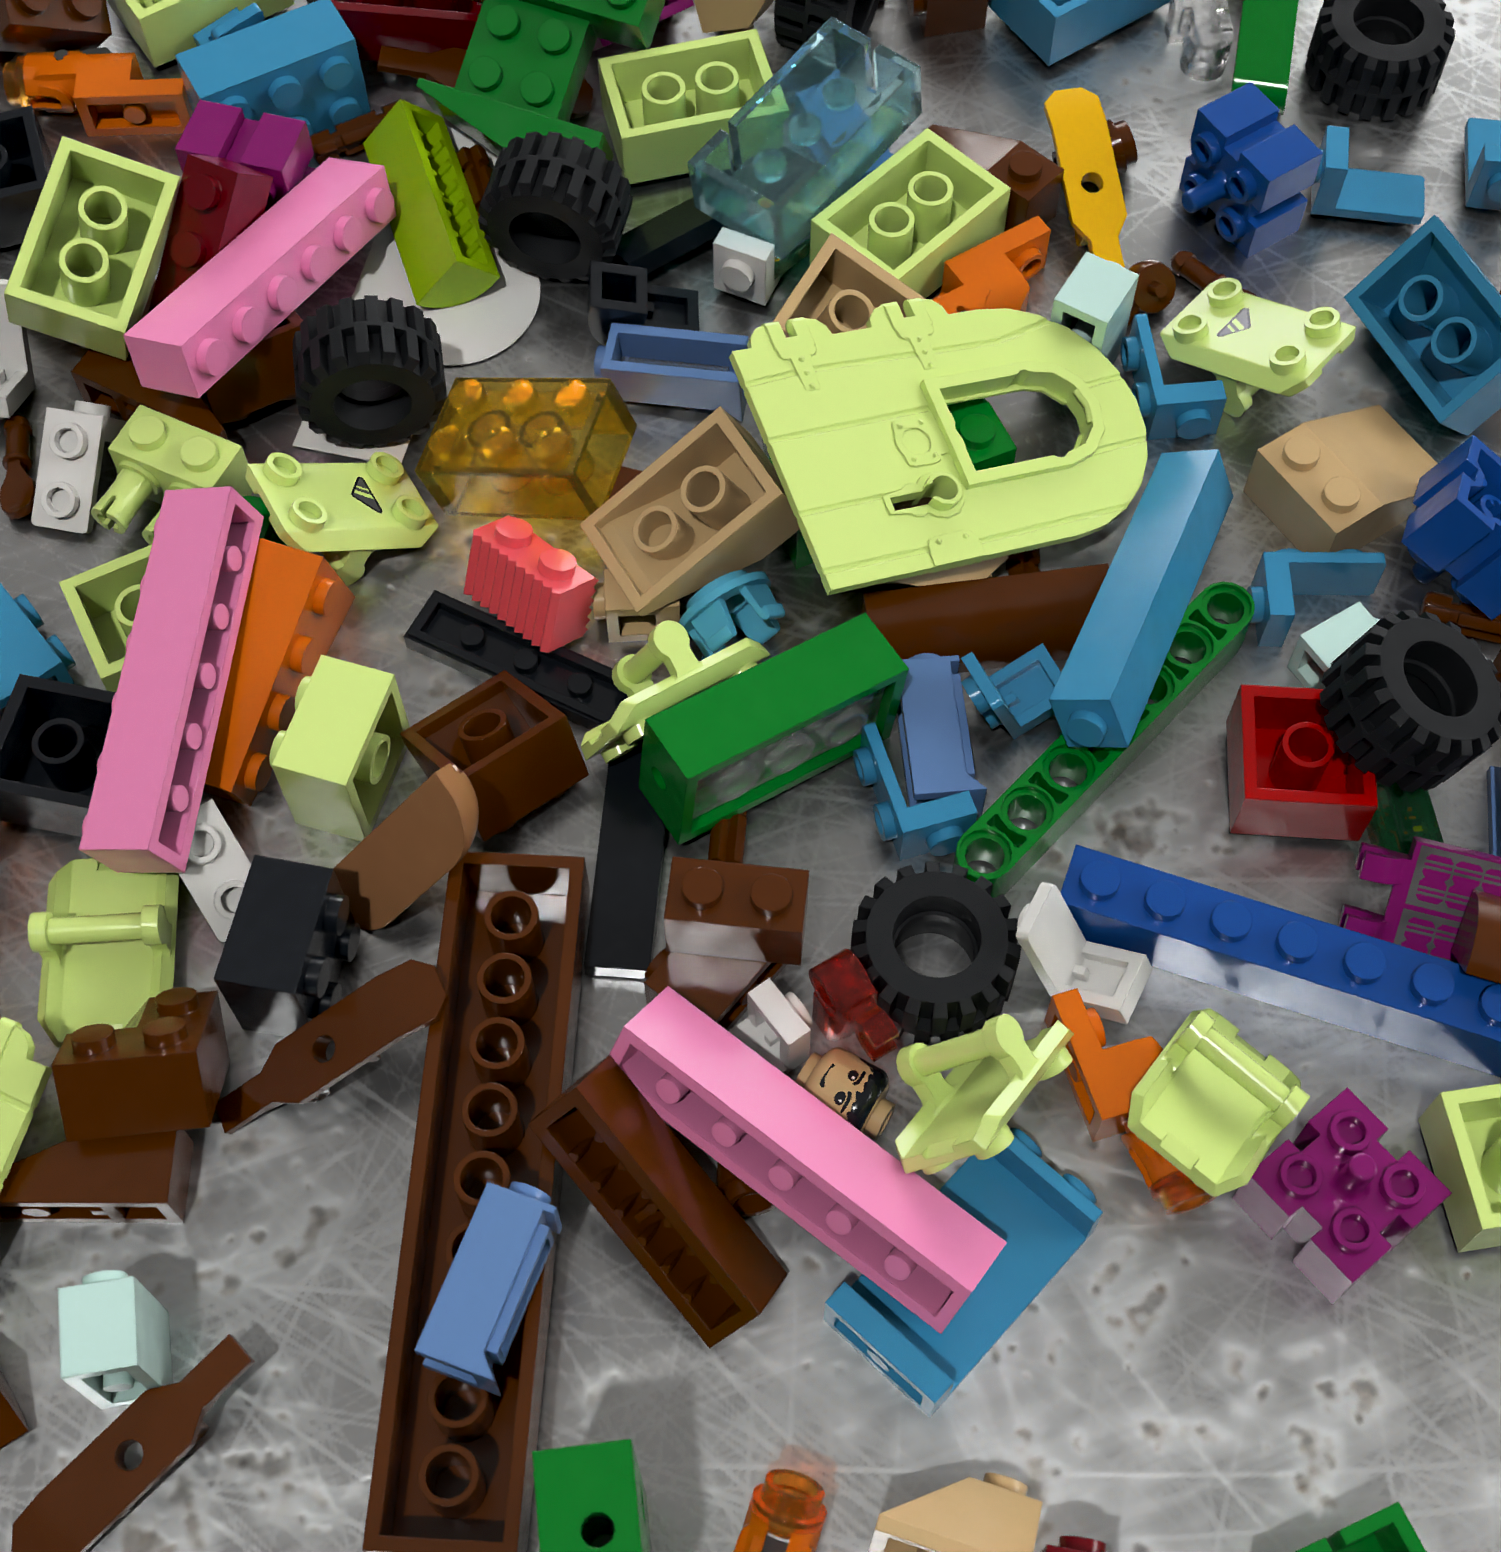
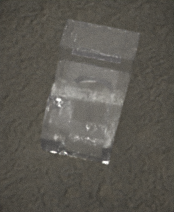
(1205, 34)

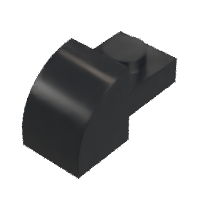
(624, 297)

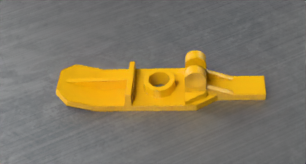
(1087, 155)

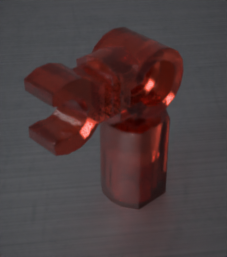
(848, 1005)

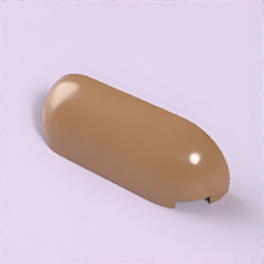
(410, 849)

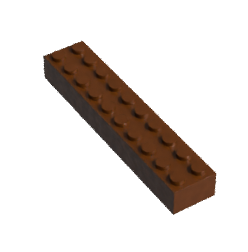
(511, 955)

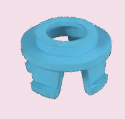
(731, 598)

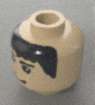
(850, 1089)

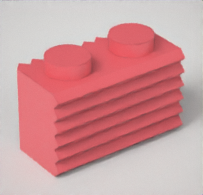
(529, 583)

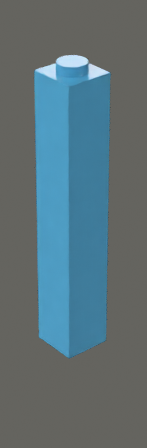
(1142, 601)

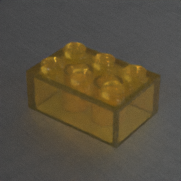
(527, 447)

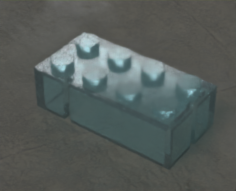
(806, 136)

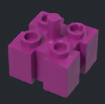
(271, 145)
(1340, 1195)

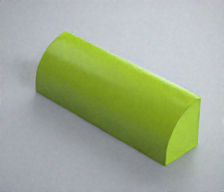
(434, 209)

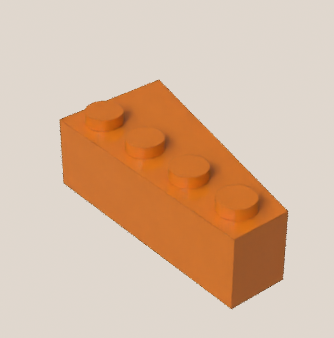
(285, 626)

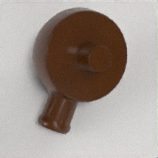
(1154, 287)

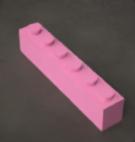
(260, 277)
(172, 682)
(806, 1159)

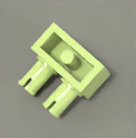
(162, 455)

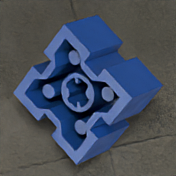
(1248, 170)
(1460, 525)

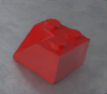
(1289, 770)

